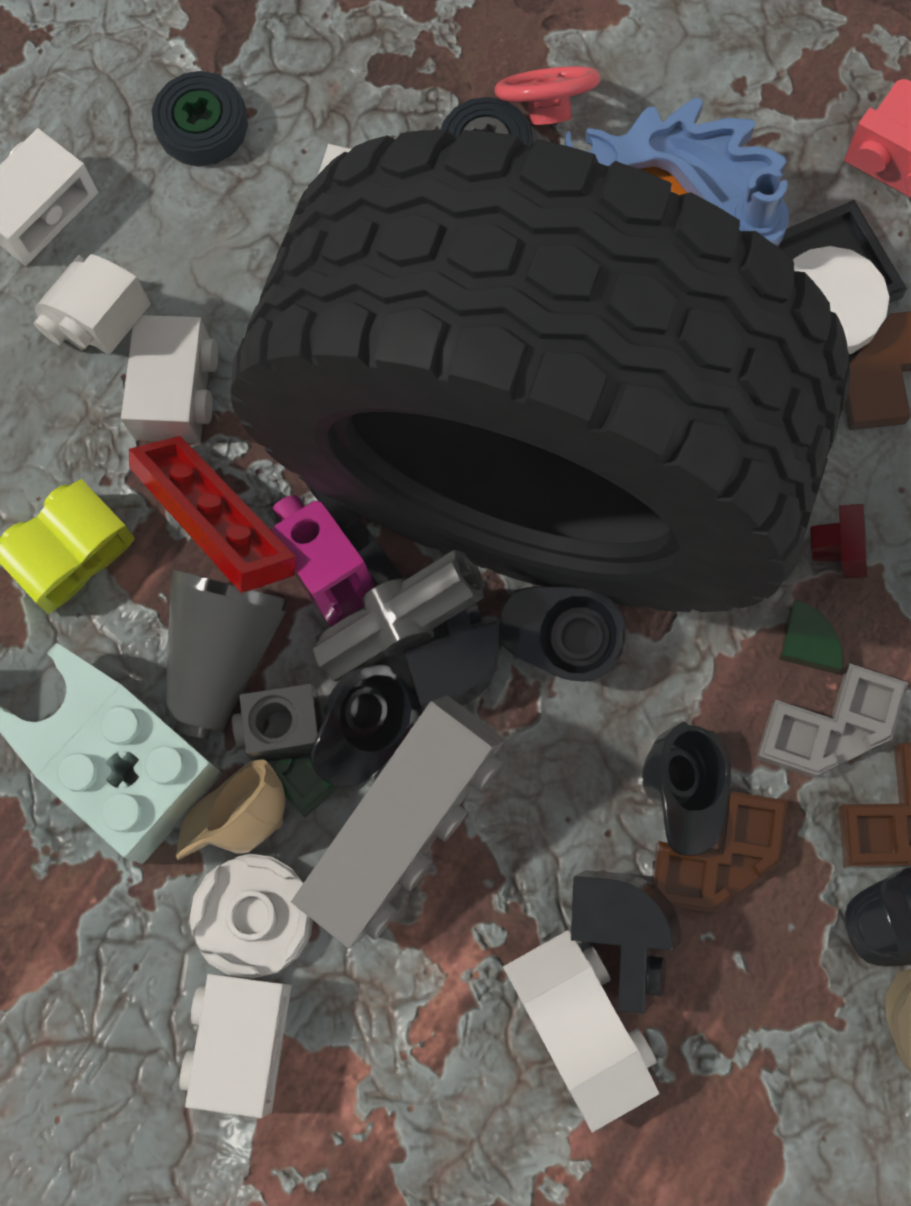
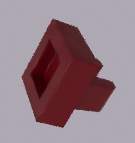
(843, 541)

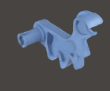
(706, 162)

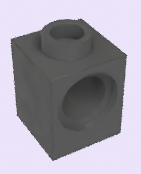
(257, 707)

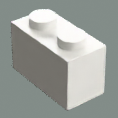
(39, 194)
(168, 378)
(235, 1045)

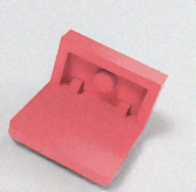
(884, 140)

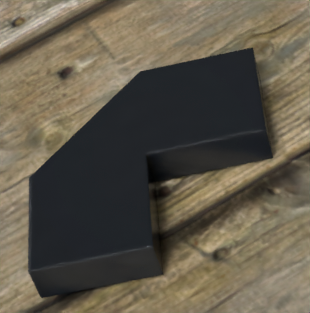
(361, 538)

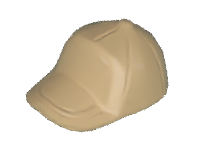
(236, 813)

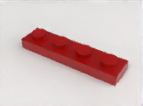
(212, 514)

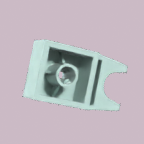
(91, 746)

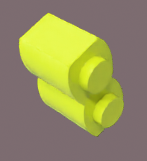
(63, 545)

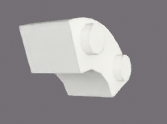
(91, 305)
(582, 1031)

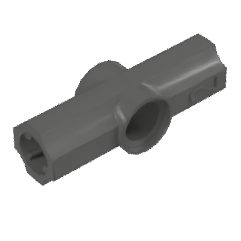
(399, 615)

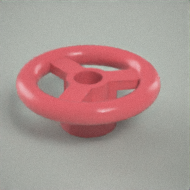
(548, 91)

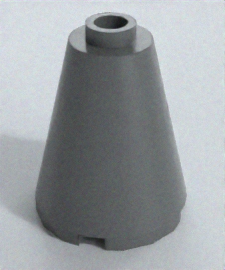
(213, 649)

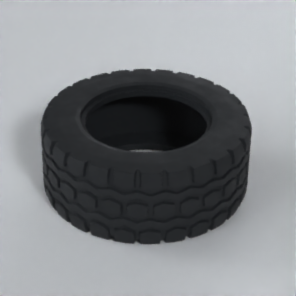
(547, 369)

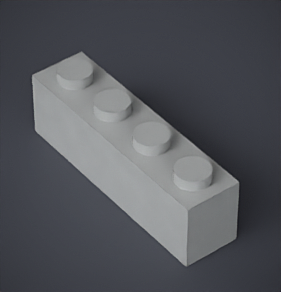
(399, 821)

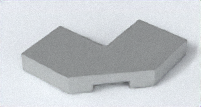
(860, 721)

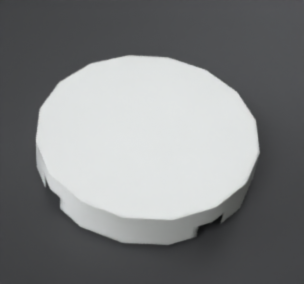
(853, 289)
(247, 917)

